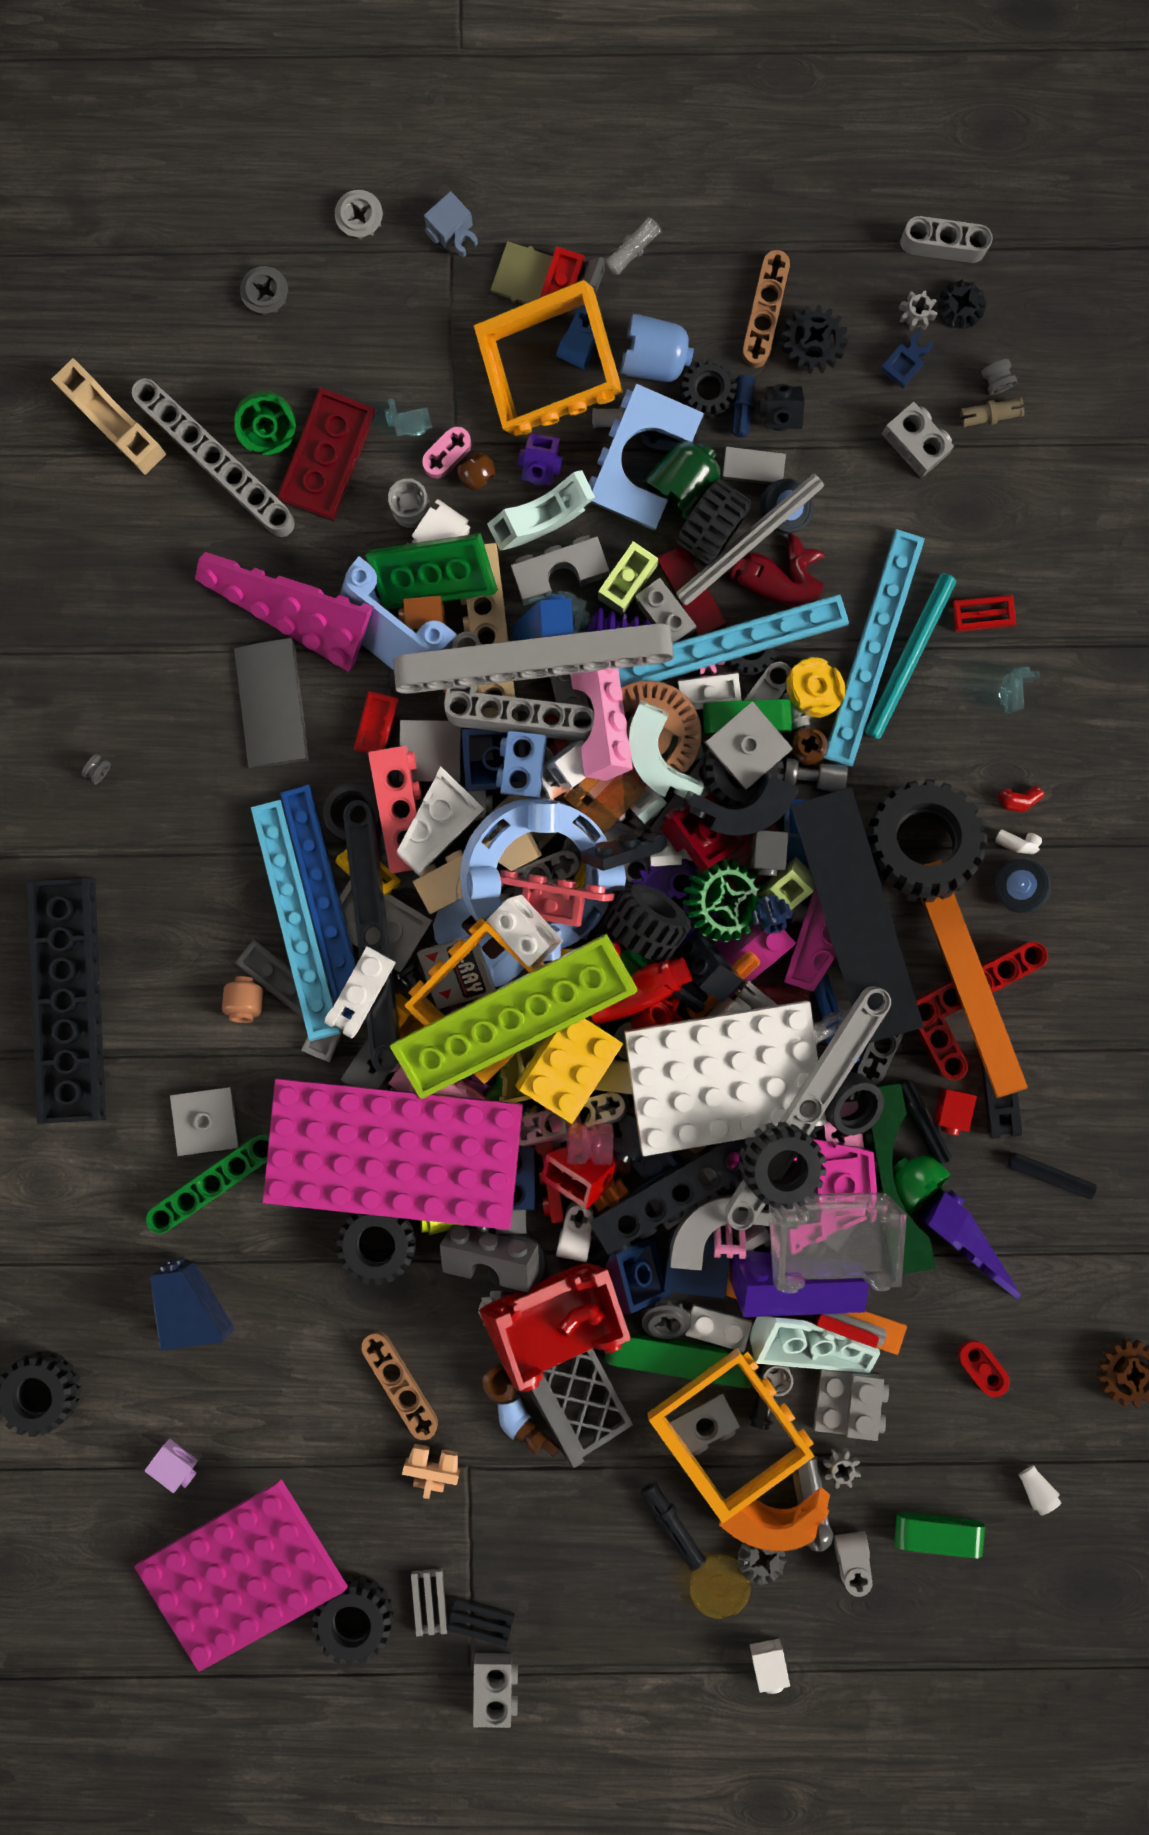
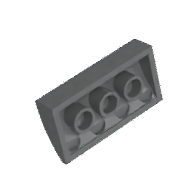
(271, 703)

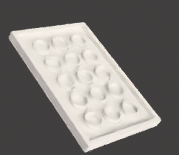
(719, 1075)

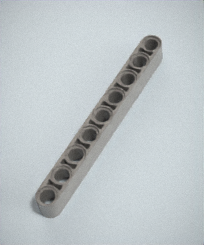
(533, 658)

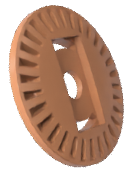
(681, 721)

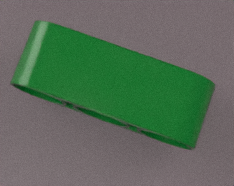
(721, 712)
(939, 1535)

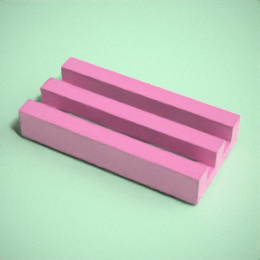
(729, 1249)

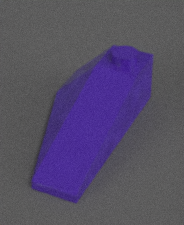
(958, 1228)

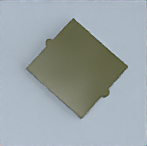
(521, 273)

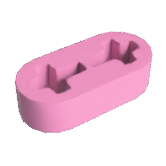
(441, 447)

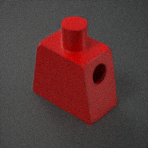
(578, 1182)

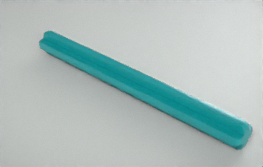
(910, 656)

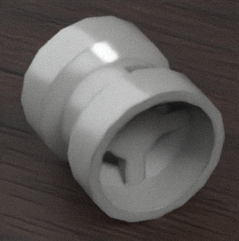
(780, 1380)

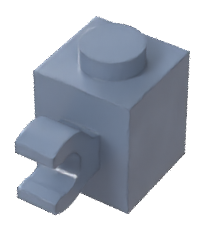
(449, 223)

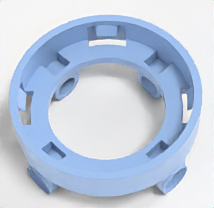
(482, 881)

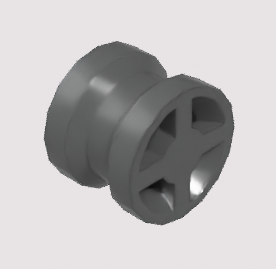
(999, 377)

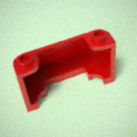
(526, 1323)

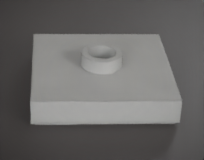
(748, 745)
(204, 1121)

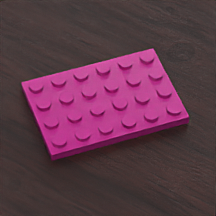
(240, 1576)

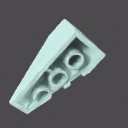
(805, 1345)

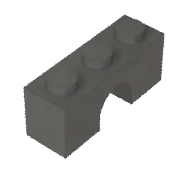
(511, 1258)

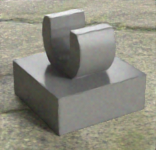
(754, 1236)

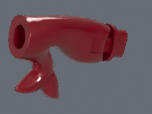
(769, 581)

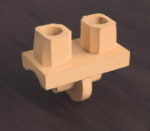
(418, 1466)

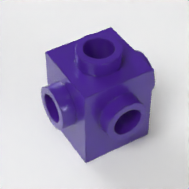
(540, 459)

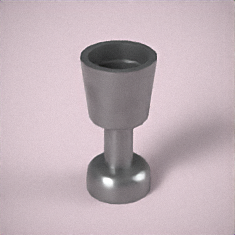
(827, 777)

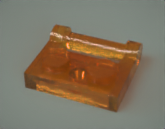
(610, 803)

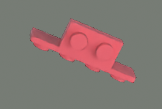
(556, 902)

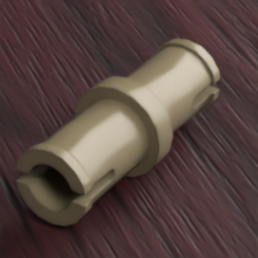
(992, 412)

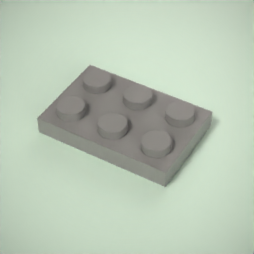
(404, 926)

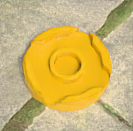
(815, 687)

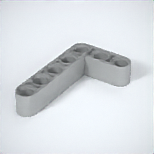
(508, 706)

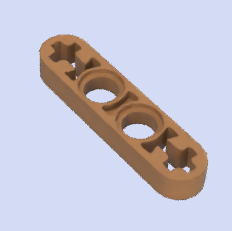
(766, 309)
(396, 1387)

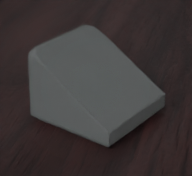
(593, 272)

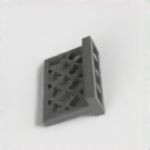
(560, 1424)

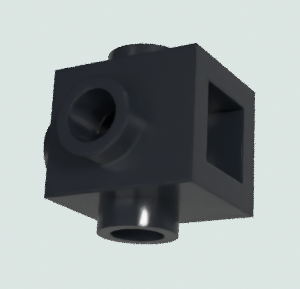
(782, 407)

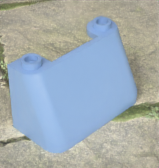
(385, 634)

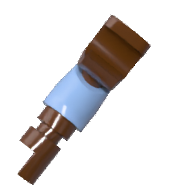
(512, 1414)

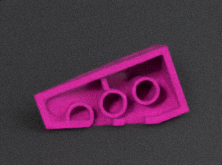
(765, 946)

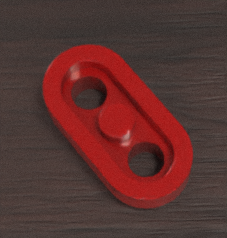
(982, 1367)

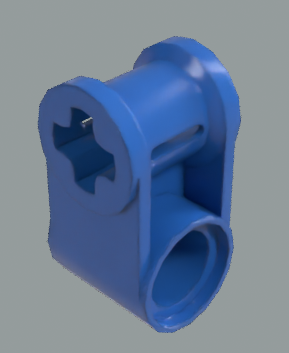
(578, 341)

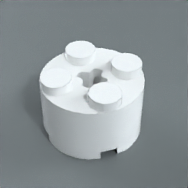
(440, 524)

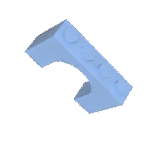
(643, 412)

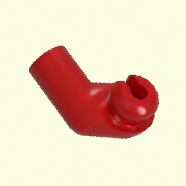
(1020, 802)
(579, 1314)

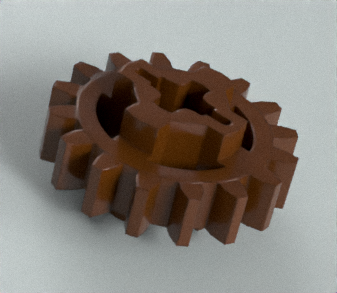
(1138, 1385)

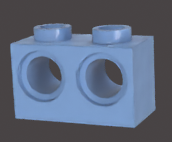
(531, 765)

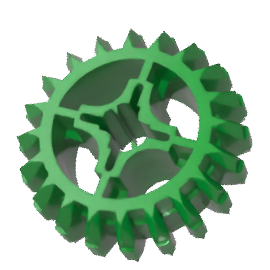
(734, 921)

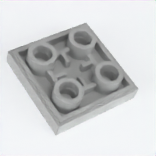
(434, 746)

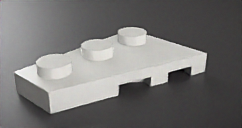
(439, 821)

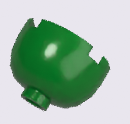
(264, 422)
(918, 1180)

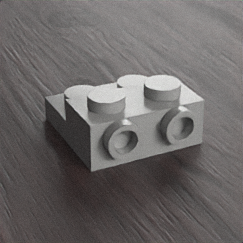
(850, 1404)

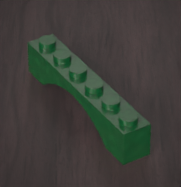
(881, 1139)

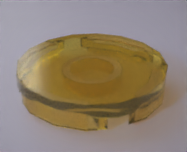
(719, 1587)

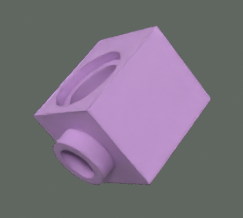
(172, 1466)

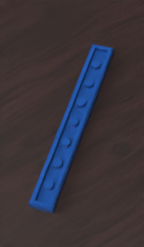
(320, 888)

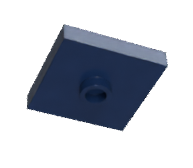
(708, 1282)

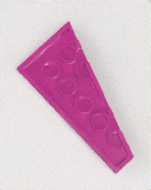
(294, 608)

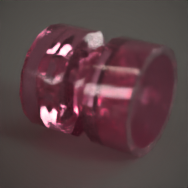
(589, 1144)

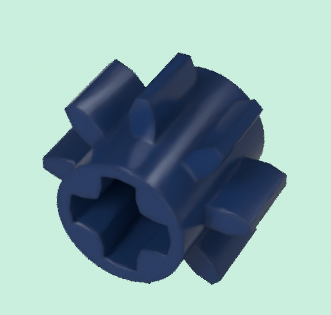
(771, 914)

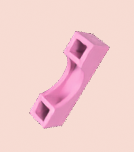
(607, 747)

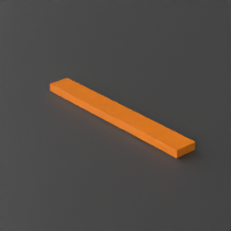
(975, 995)

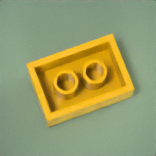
(568, 1068)

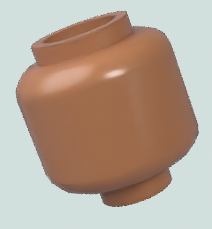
(242, 1000)

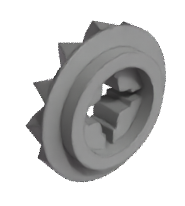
(363, 202)

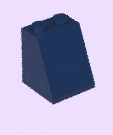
(186, 1307)

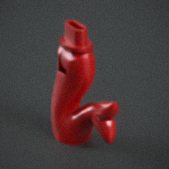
(653, 985)

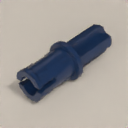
(742, 405)

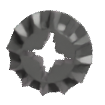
(261, 277)
(660, 1327)
(757, 1573)

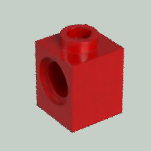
(954, 1111)

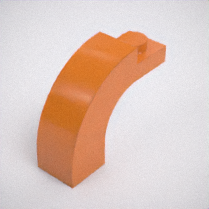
(779, 1528)

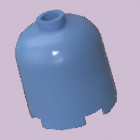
(656, 349)

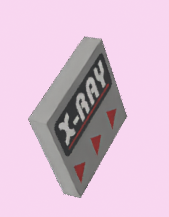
(466, 980)

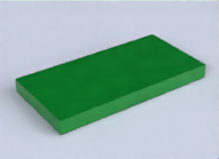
(438, 567)

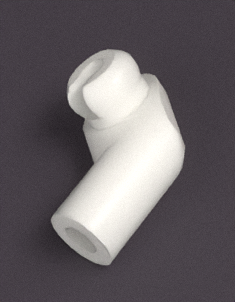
(1018, 845)

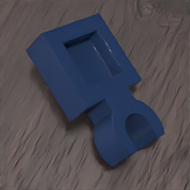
(905, 362)

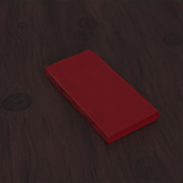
(326, 454)

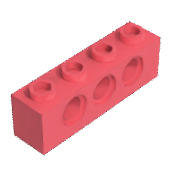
(382, 764)

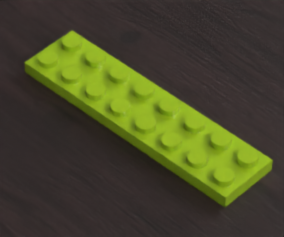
(514, 1016)

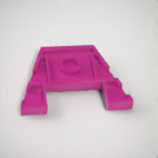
(847, 1169)

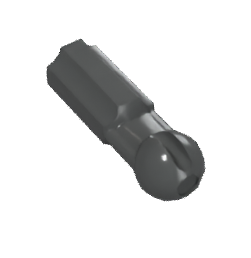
(806, 1482)

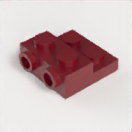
(702, 844)

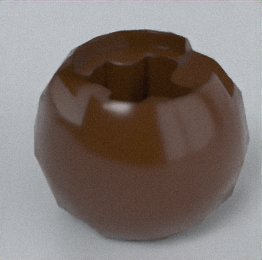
(476, 471)
(819, 743)

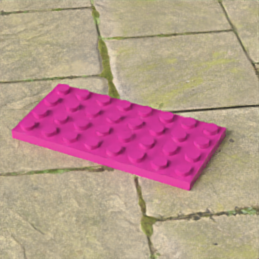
(393, 1153)

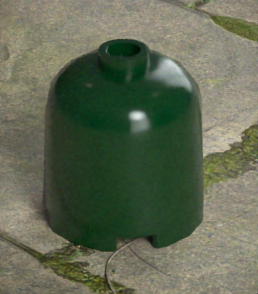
(684, 476)

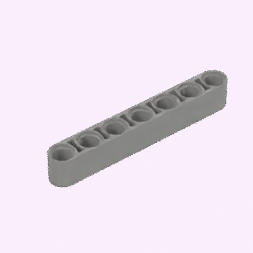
(203, 448)

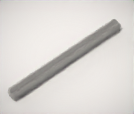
(750, 539)

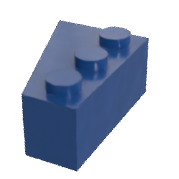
(545, 619)

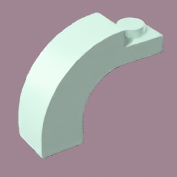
(539, 517)
(646, 757)

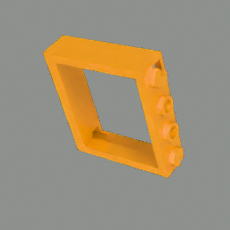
(529, 315)
(428, 1013)
(764, 1481)

